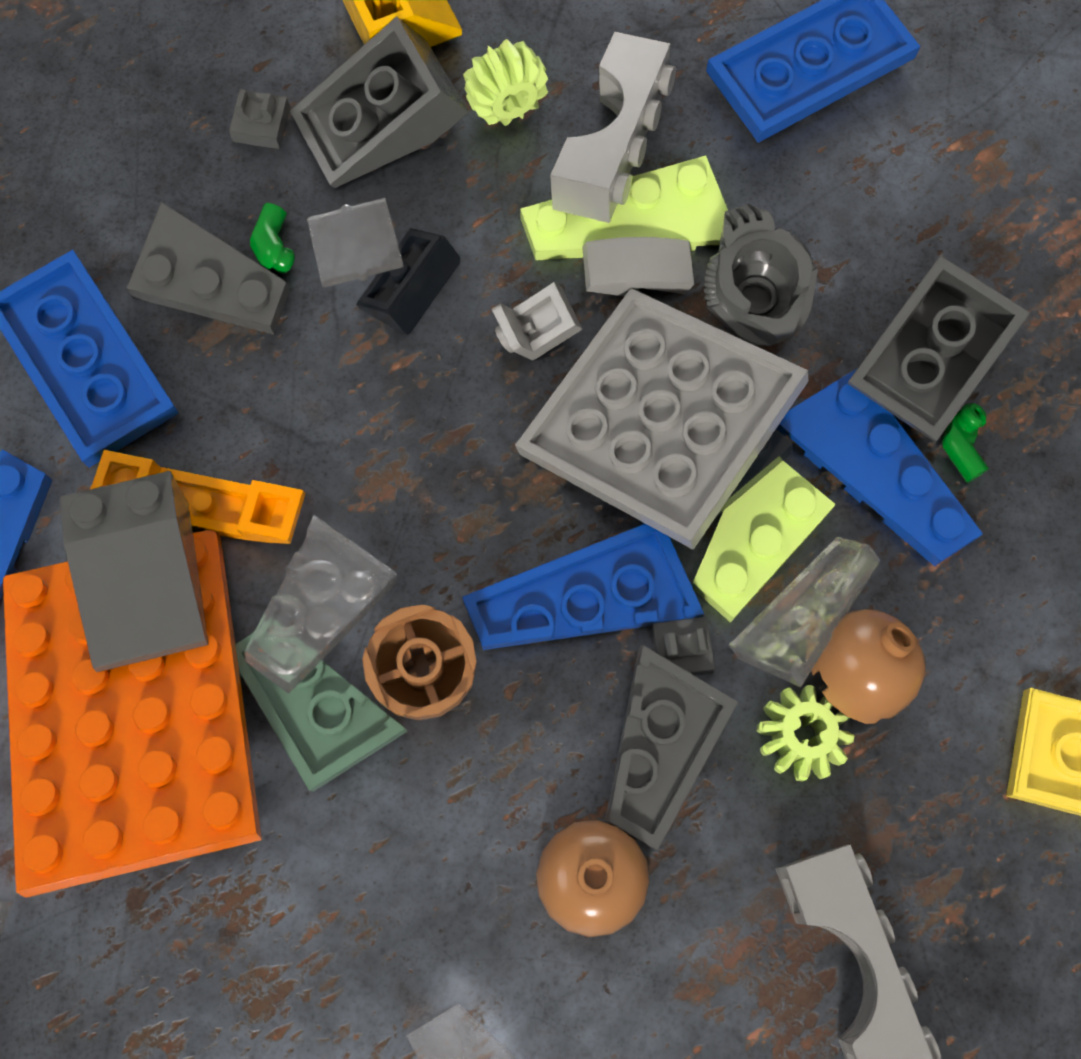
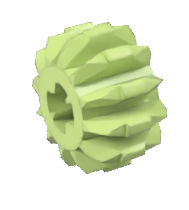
(505, 82)
(822, 746)

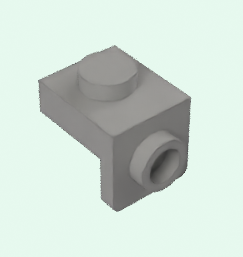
(537, 323)

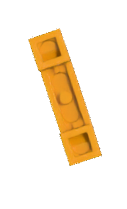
(230, 508)

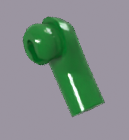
(266, 241)
(960, 439)

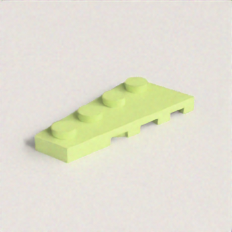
(661, 203)

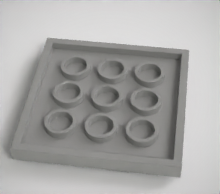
(662, 416)

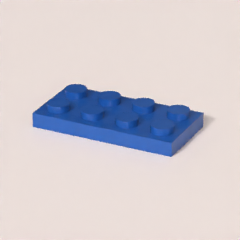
(810, 62)
(82, 359)

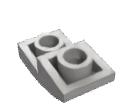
(637, 263)

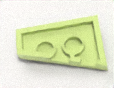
(758, 538)

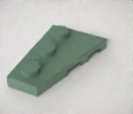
(321, 721)

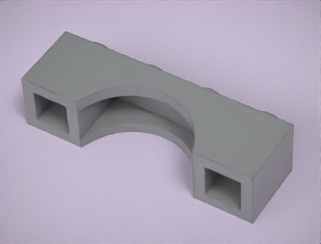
(596, 168)
(834, 895)

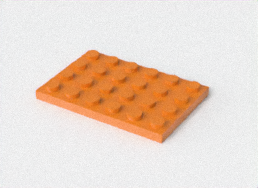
(123, 759)

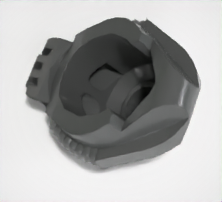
(759, 278)

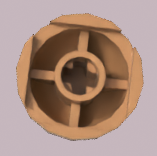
(420, 662)
(871, 666)
(592, 878)

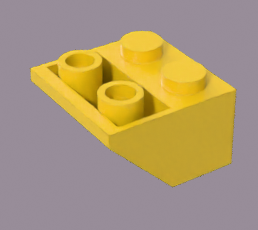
(429, 18)

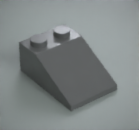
(378, 105)
(938, 348)
(134, 570)

